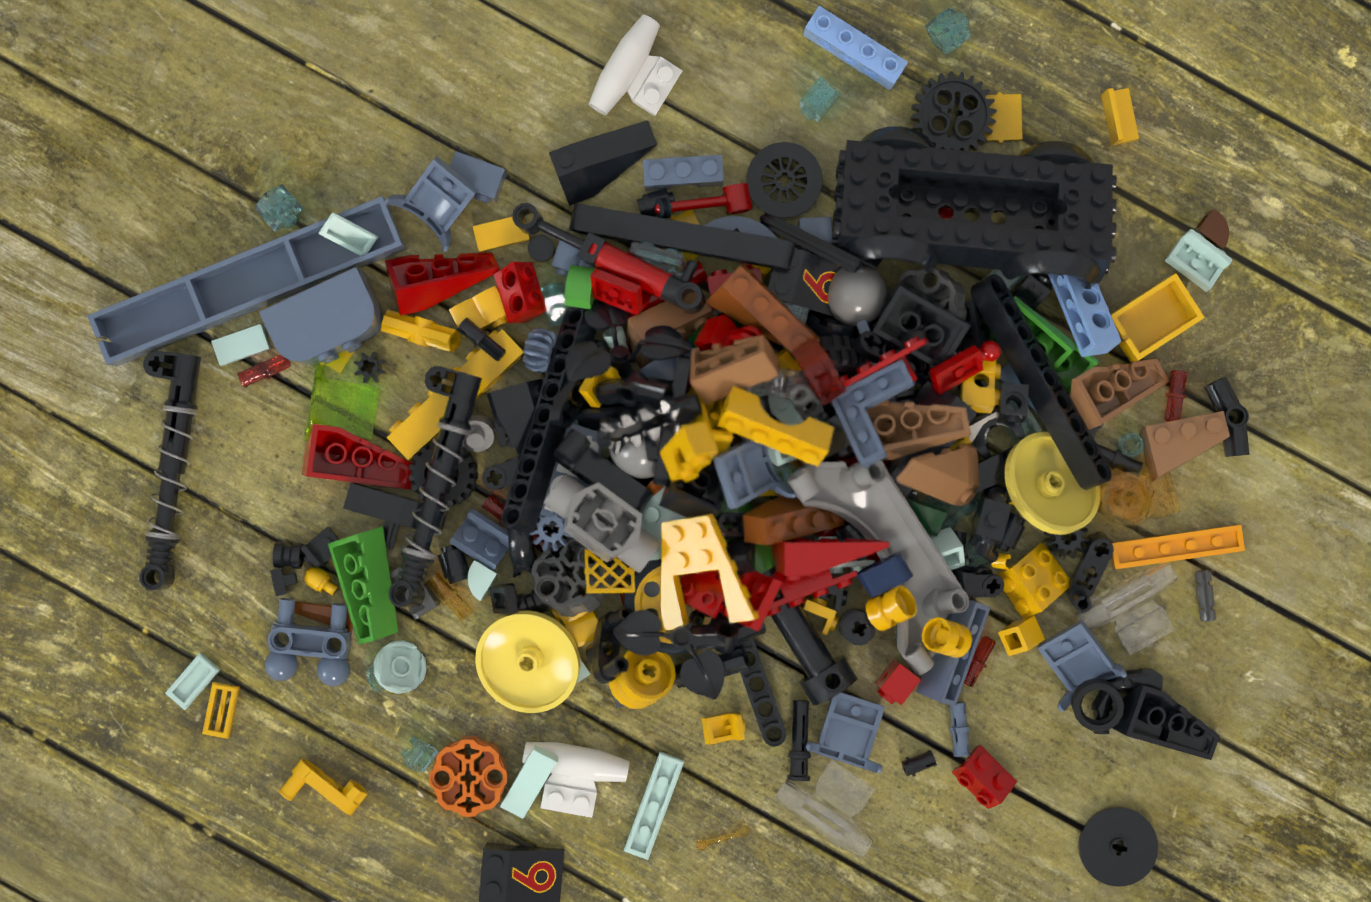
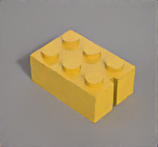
(1155, 317)

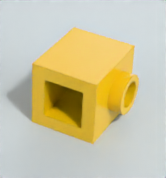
(1021, 635)

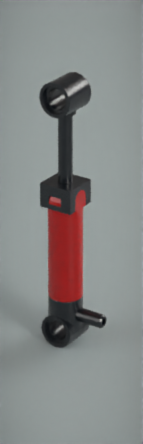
(613, 260)

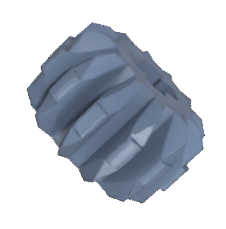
(539, 349)
(554, 537)

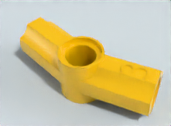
(421, 331)

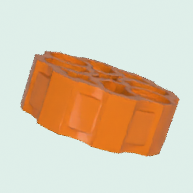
(448, 762)

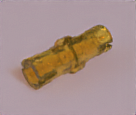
(449, 596)

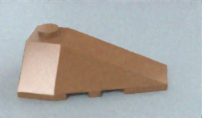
(1111, 389)
(913, 427)
(948, 476)

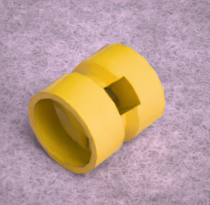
(892, 607)
(946, 637)

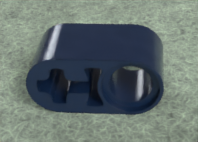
(884, 574)

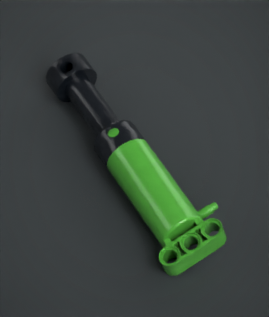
(801, 634)

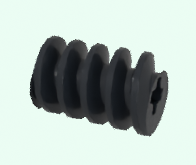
(847, 626)

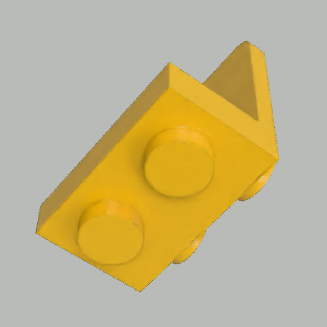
(1034, 581)

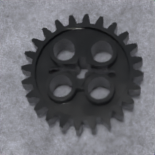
(975, 119)

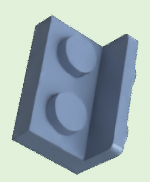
(482, 539)

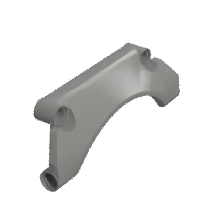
(880, 511)

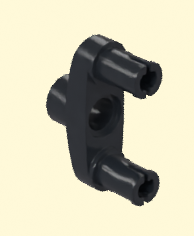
(605, 648)

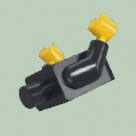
(991, 526)

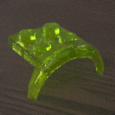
(342, 405)

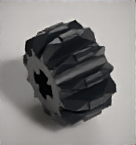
(1069, 546)

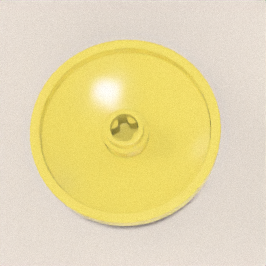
(1046, 488)
(528, 661)

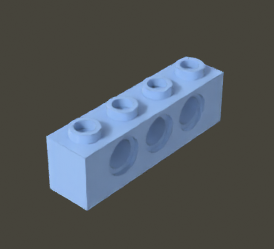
(854, 48)
(1086, 315)

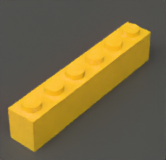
(422, 423)

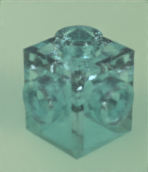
(948, 30)
(279, 208)

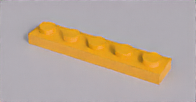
(1177, 546)

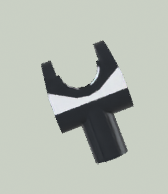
(983, 423)

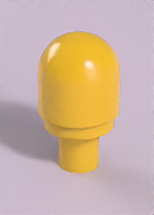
(320, 580)

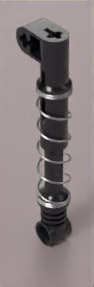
(173, 460)
(439, 479)

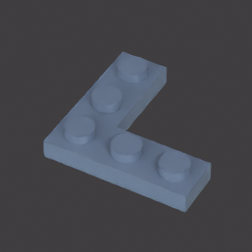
(860, 397)

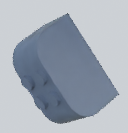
(325, 319)

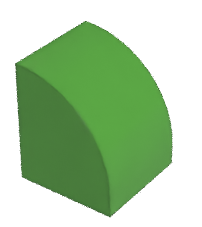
(578, 287)

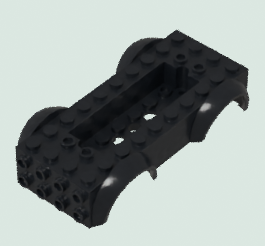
(1050, 193)

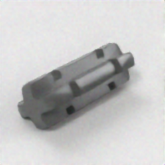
(1205, 595)

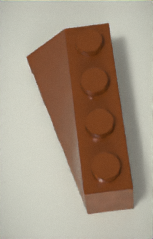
(754, 304)
(785, 520)

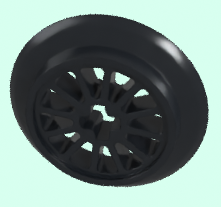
(794, 153)

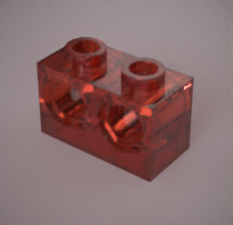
(819, 371)

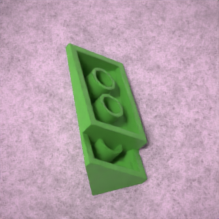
(1057, 346)

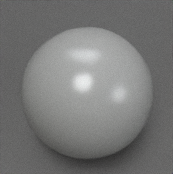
(857, 296)
(634, 460)

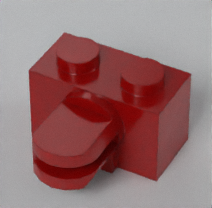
(724, 332)

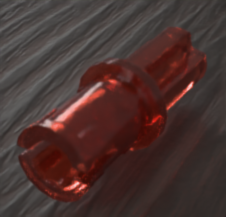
(263, 370)
(1175, 395)
(978, 662)

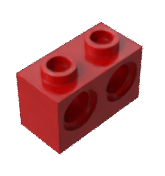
(520, 292)

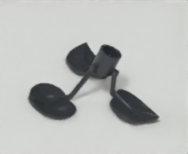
(589, 361)
(700, 674)

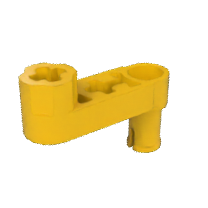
(345, 798)

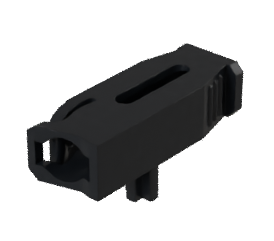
(387, 506)

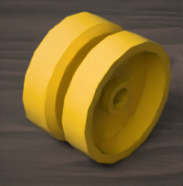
(645, 680)

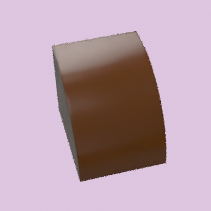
(1214, 229)

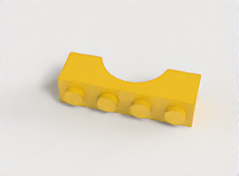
(746, 417)

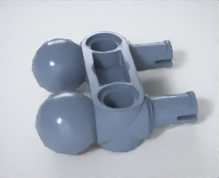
(309, 641)

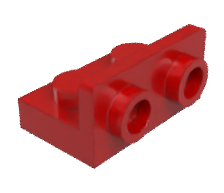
(618, 292)
(762, 594)

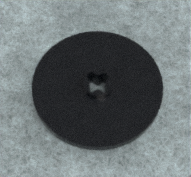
(1129, 863)

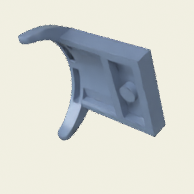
(437, 199)
(747, 473)
(1076, 658)
(849, 731)

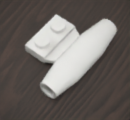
(636, 72)
(573, 778)

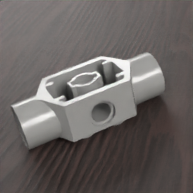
(602, 522)

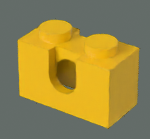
(981, 398)
(688, 451)

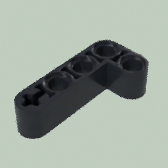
(592, 468)

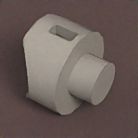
(481, 433)

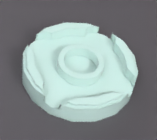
(399, 667)

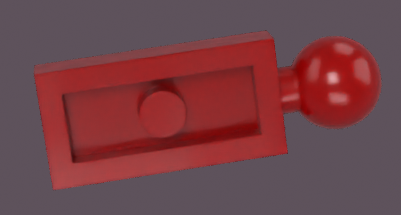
(963, 366)

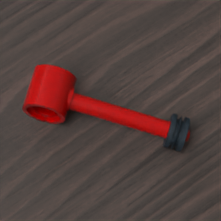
(735, 199)

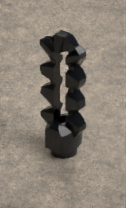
(680, 411)

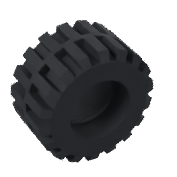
(842, 354)
(466, 481)

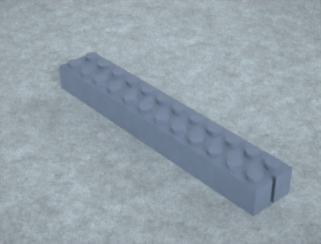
(239, 285)

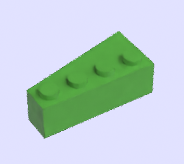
(365, 583)

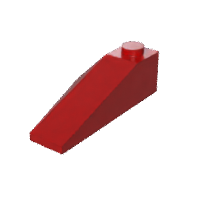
(426, 282)
(346, 457)
(805, 557)

